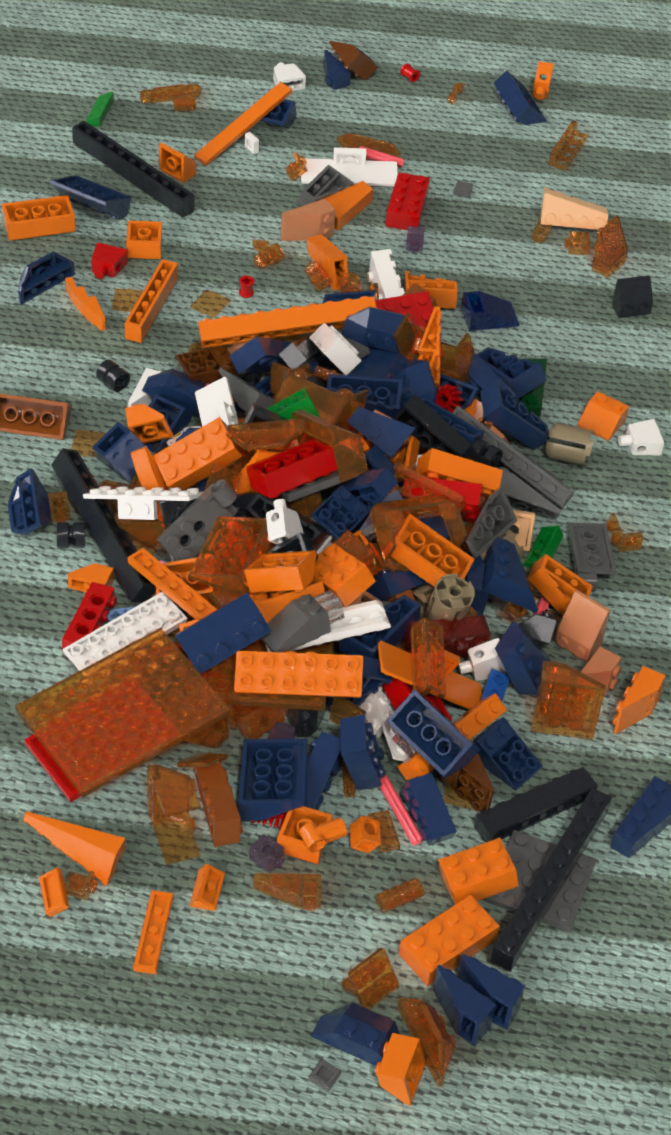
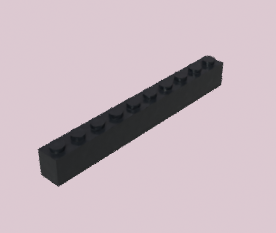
(133, 169)
(100, 521)
(550, 880)

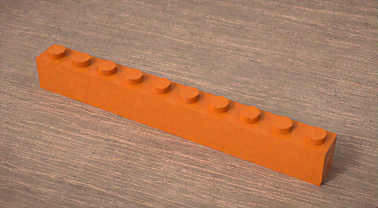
(279, 322)

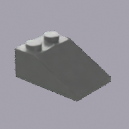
(297, 624)

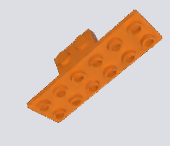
(298, 674)
(459, 689)

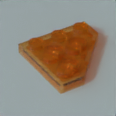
(355, 141)

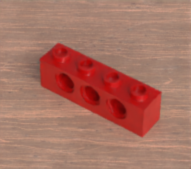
(90, 613)

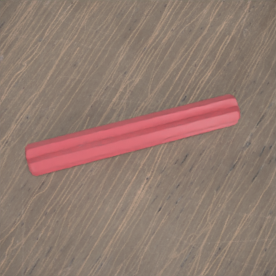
(400, 811)

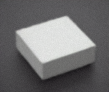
(251, 143)

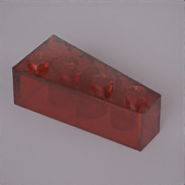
(459, 634)

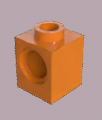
(365, 834)

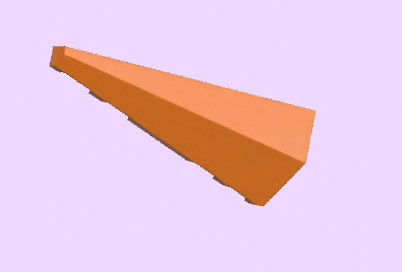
(431, 345)
(88, 847)

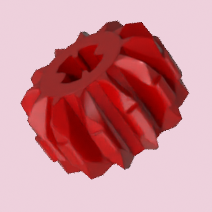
(448, 397)

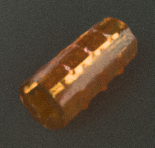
(399, 895)

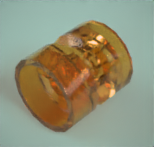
(350, 282)

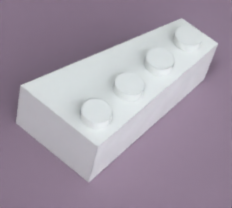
(383, 272)
(336, 348)

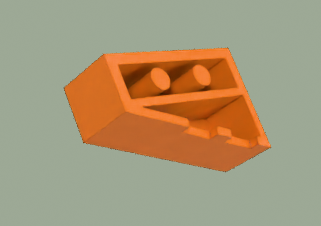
(440, 289)
(557, 583)

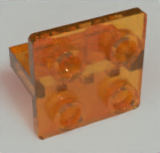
(371, 979)

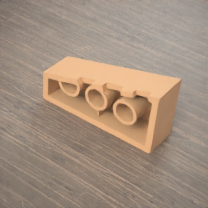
(571, 212)

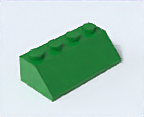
(292, 403)

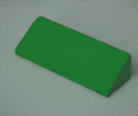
(100, 109)
(546, 543)

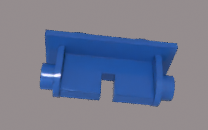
(496, 683)

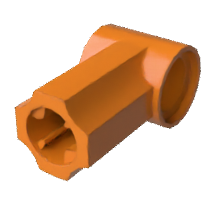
(318, 835)

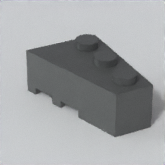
(323, 185)

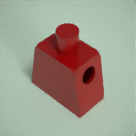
(108, 260)

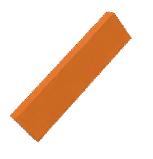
(153, 932)

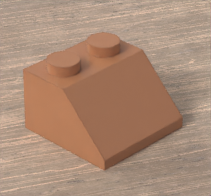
(604, 668)

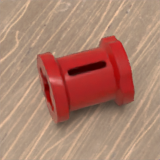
(409, 72)
(246, 286)

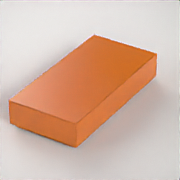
(54, 892)

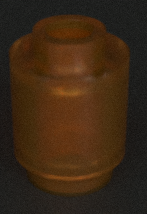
(184, 102)

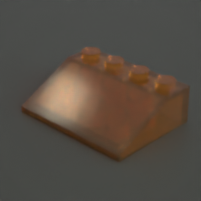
(228, 551)
(566, 702)

